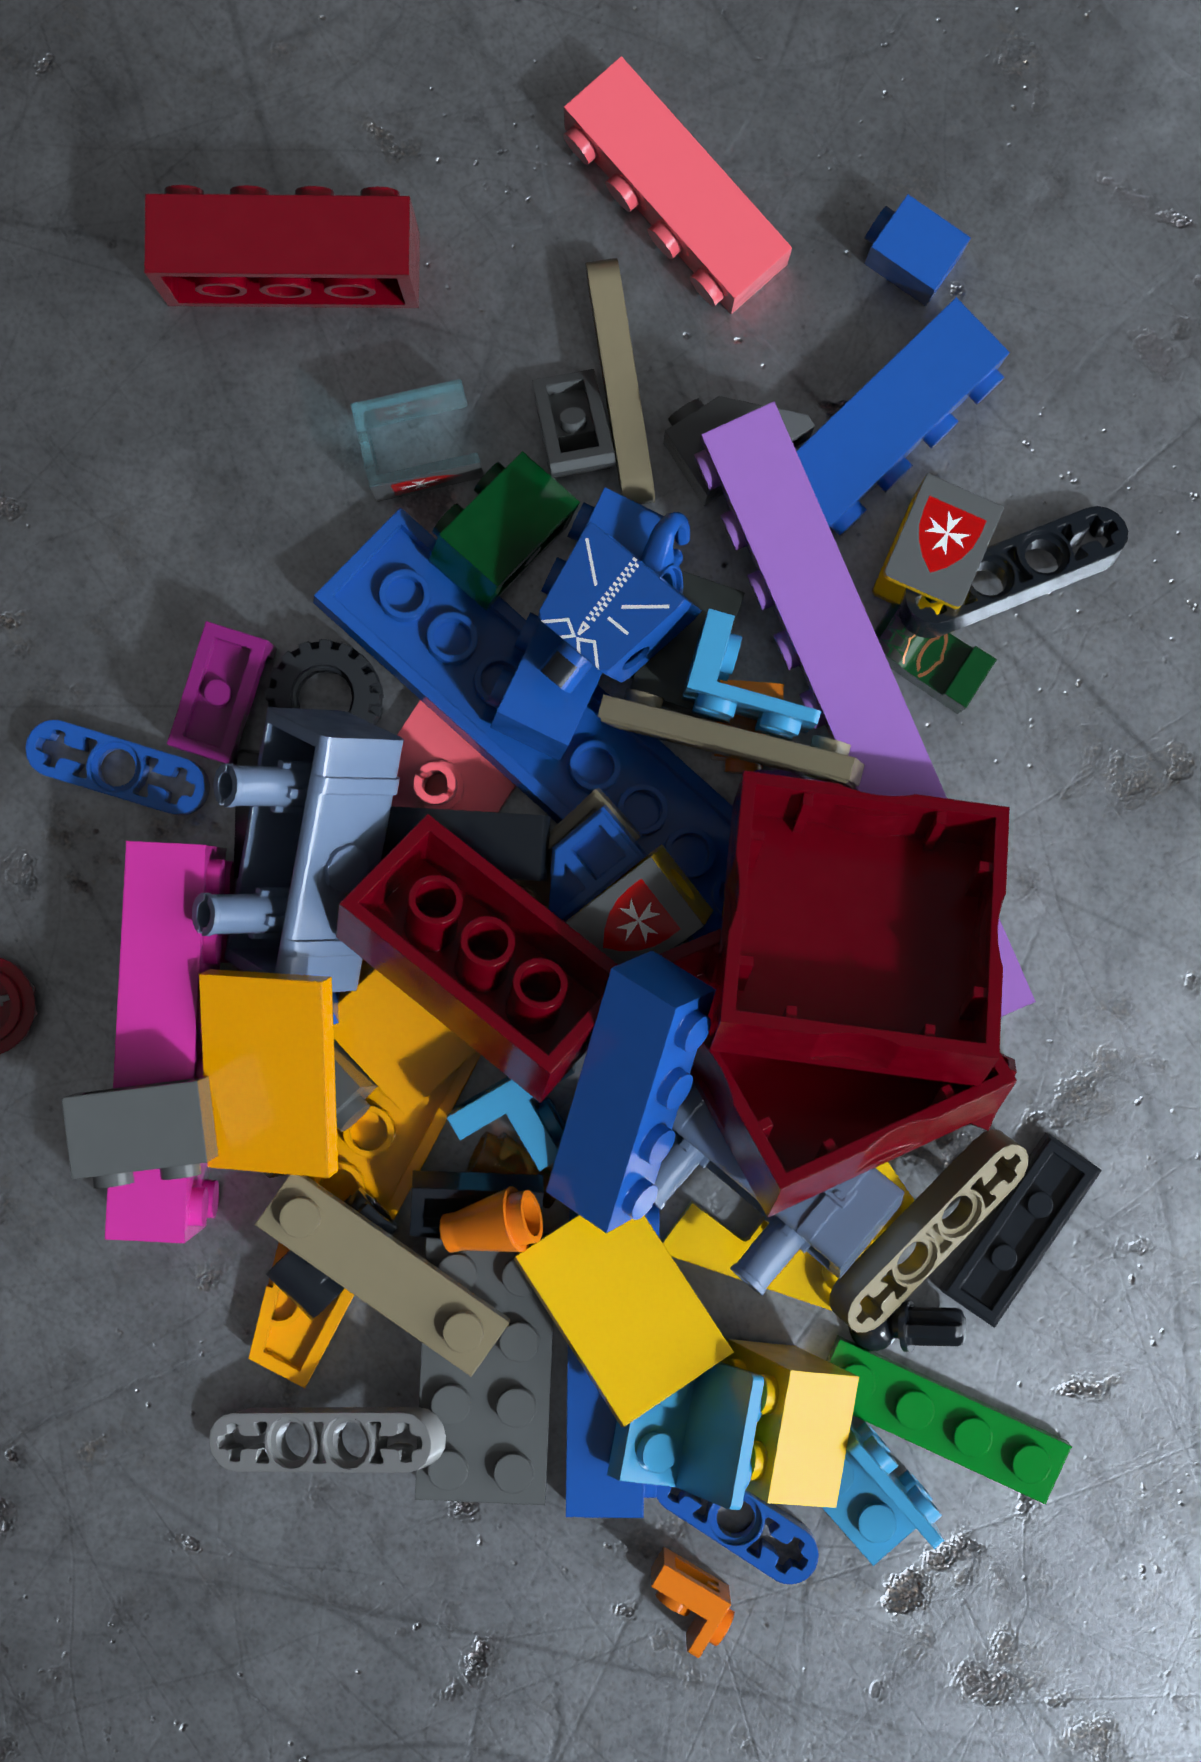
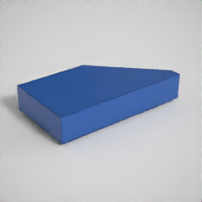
(590, 862)

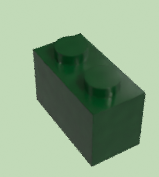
(502, 528)

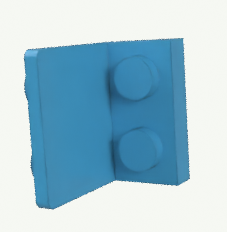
(716, 659)
(695, 1438)
(878, 1505)

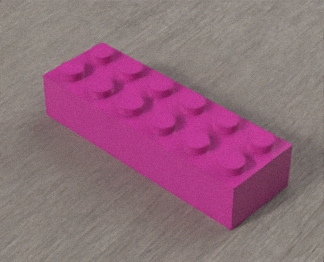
(162, 1019)

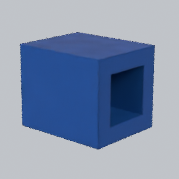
(914, 248)

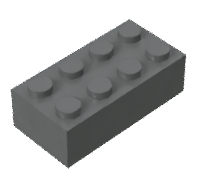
(502, 1413)

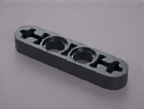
(1018, 578)

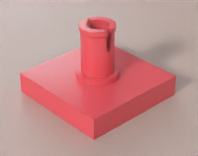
(444, 769)

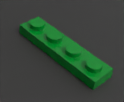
(952, 1423)

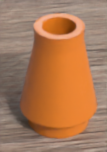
(496, 1223)

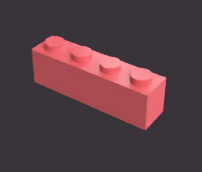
(675, 187)

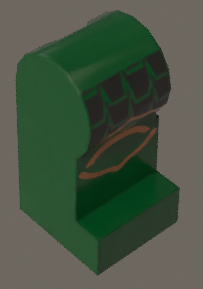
(937, 665)

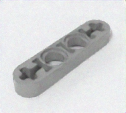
(326, 1444)

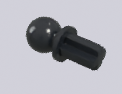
(914, 1328)

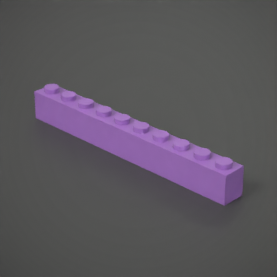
(823, 618)

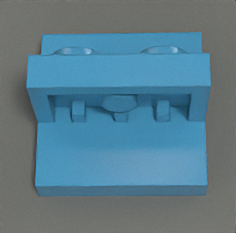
(535, 1122)

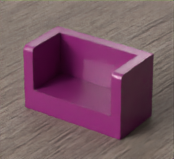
(219, 693)

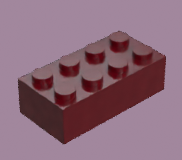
(282, 248)
(478, 955)

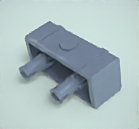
(309, 840)
(828, 1226)

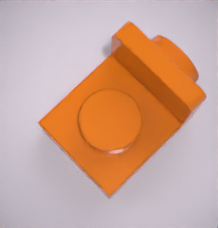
(687, 1589)

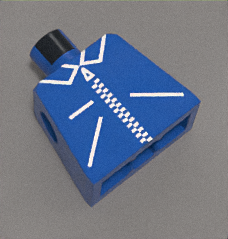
(609, 612)

